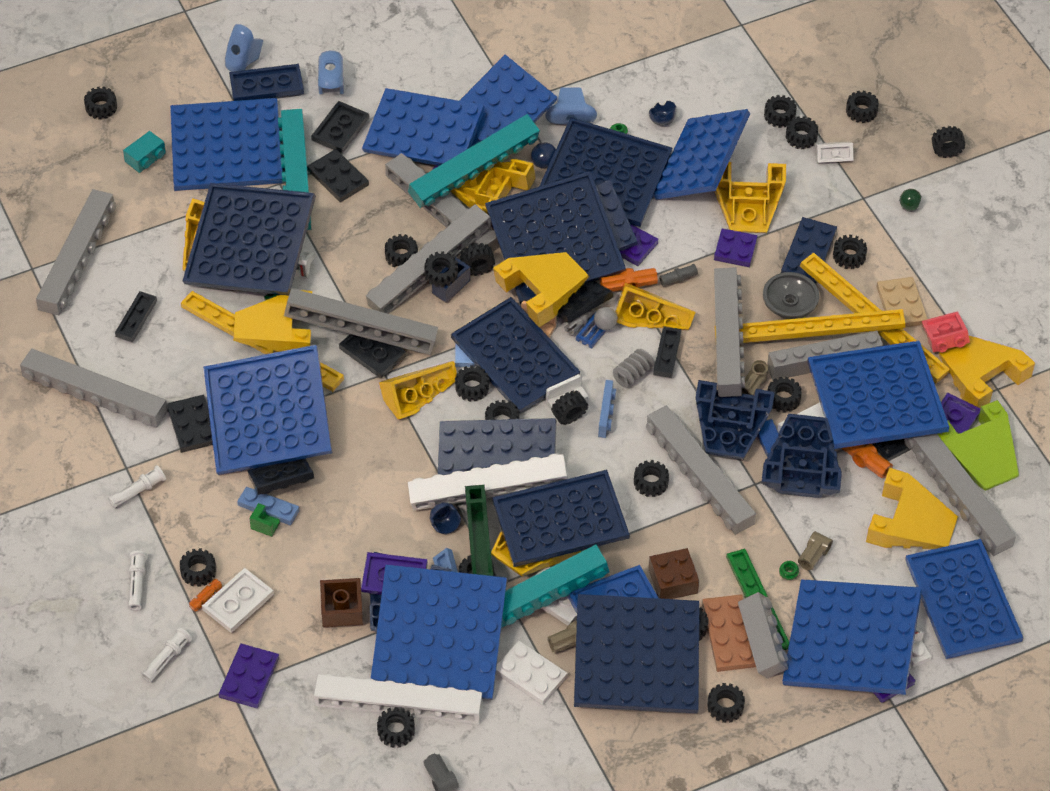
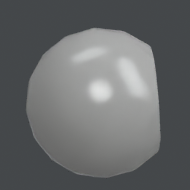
(605, 318)

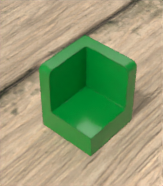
(263, 523)

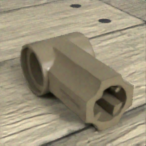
(753, 379)
(816, 547)
(563, 639)

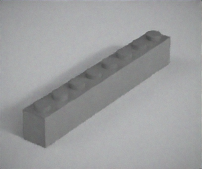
(444, 209)
(75, 252)
(411, 275)
(361, 321)
(727, 332)
(94, 388)
(700, 470)
(962, 492)

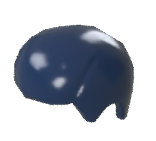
(663, 114)
(542, 154)
(445, 518)

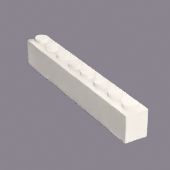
(497, 480)
(378, 696)

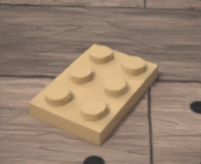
(904, 295)

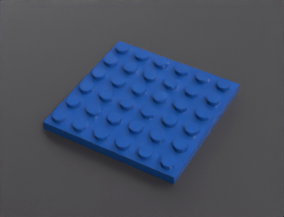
(225, 144)
(877, 394)
(267, 410)
(439, 629)
(852, 636)

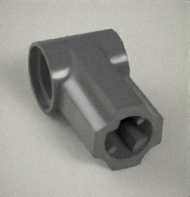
(441, 777)

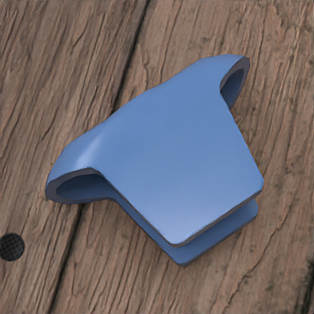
(243, 42)
(330, 78)
(570, 104)

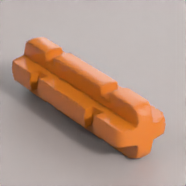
(205, 595)

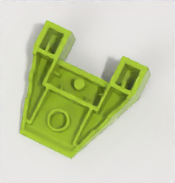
(987, 449)

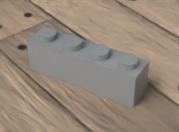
(763, 635)

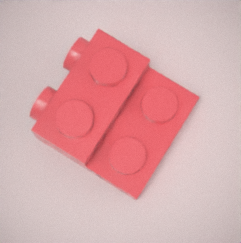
(946, 332)

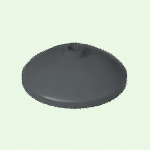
(790, 295)

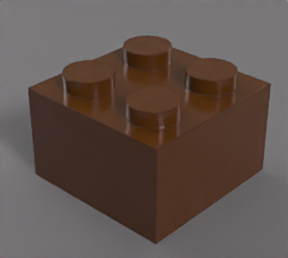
(673, 574)
(341, 602)

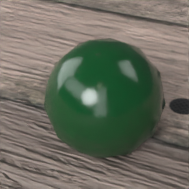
(910, 199)

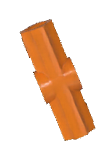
(635, 278)
(868, 456)

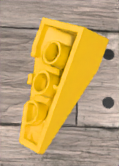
(648, 310)
(413, 390)

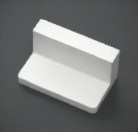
(834, 151)
(573, 383)

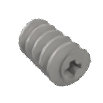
(632, 367)

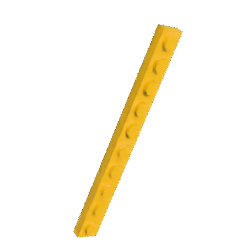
(860, 304)
(225, 321)
(822, 325)

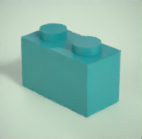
(144, 151)

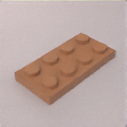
(728, 633)

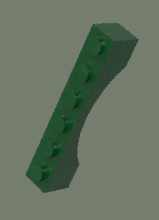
(478, 530)

